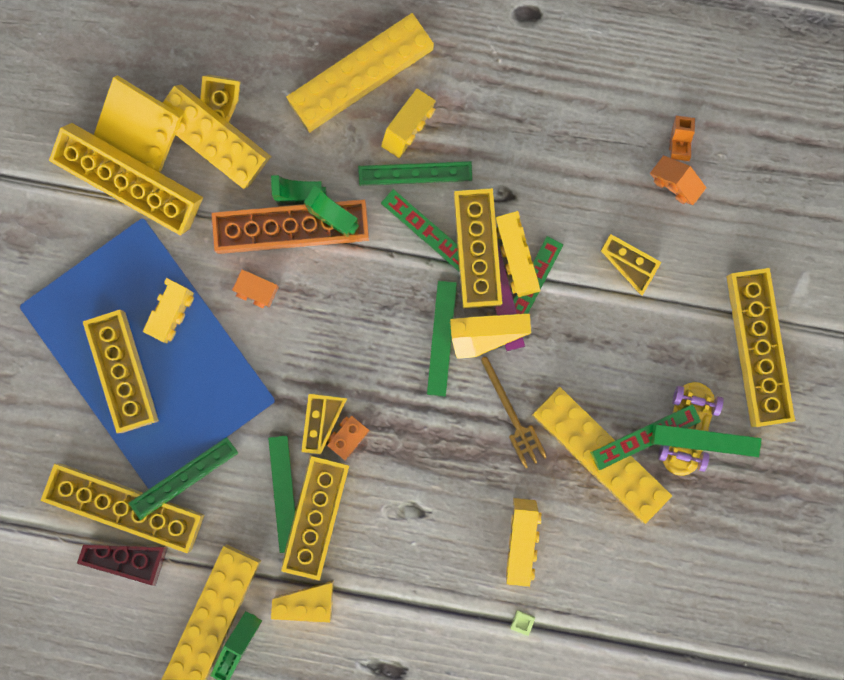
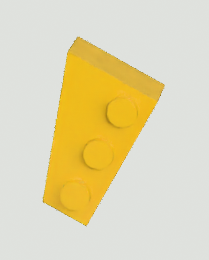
(408, 122)
(631, 262)
(168, 311)
(319, 421)
(308, 604)

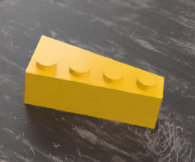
(518, 254)
(522, 542)

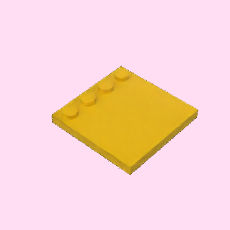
(137, 123)

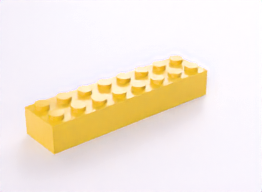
(360, 72)
(125, 178)
(760, 347)
(582, 435)
(110, 505)
(212, 615)

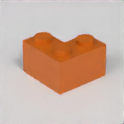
(678, 179)

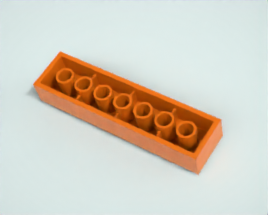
(282, 228)

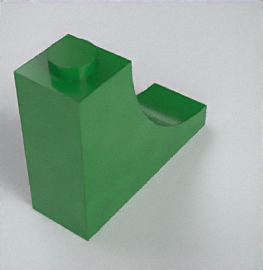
(292, 191)
(330, 212)
(236, 646)

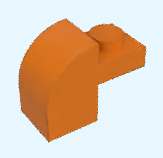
(681, 138)

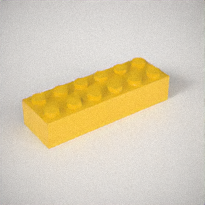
(216, 138)
(477, 248)
(120, 371)
(314, 517)

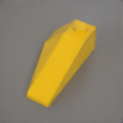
(220, 94)
(481, 334)

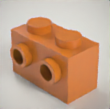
(255, 288)
(348, 437)

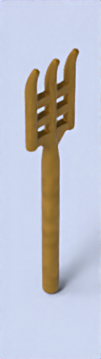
(520, 431)

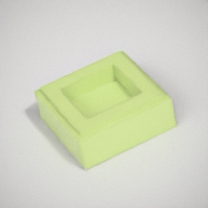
(522, 623)

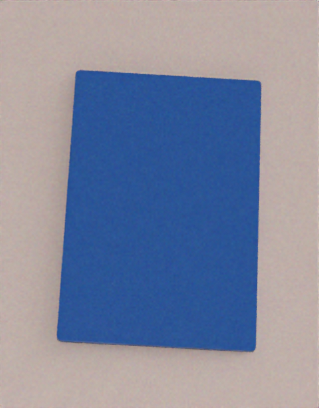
(195, 381)

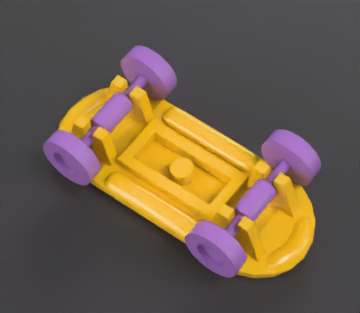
(684, 460)

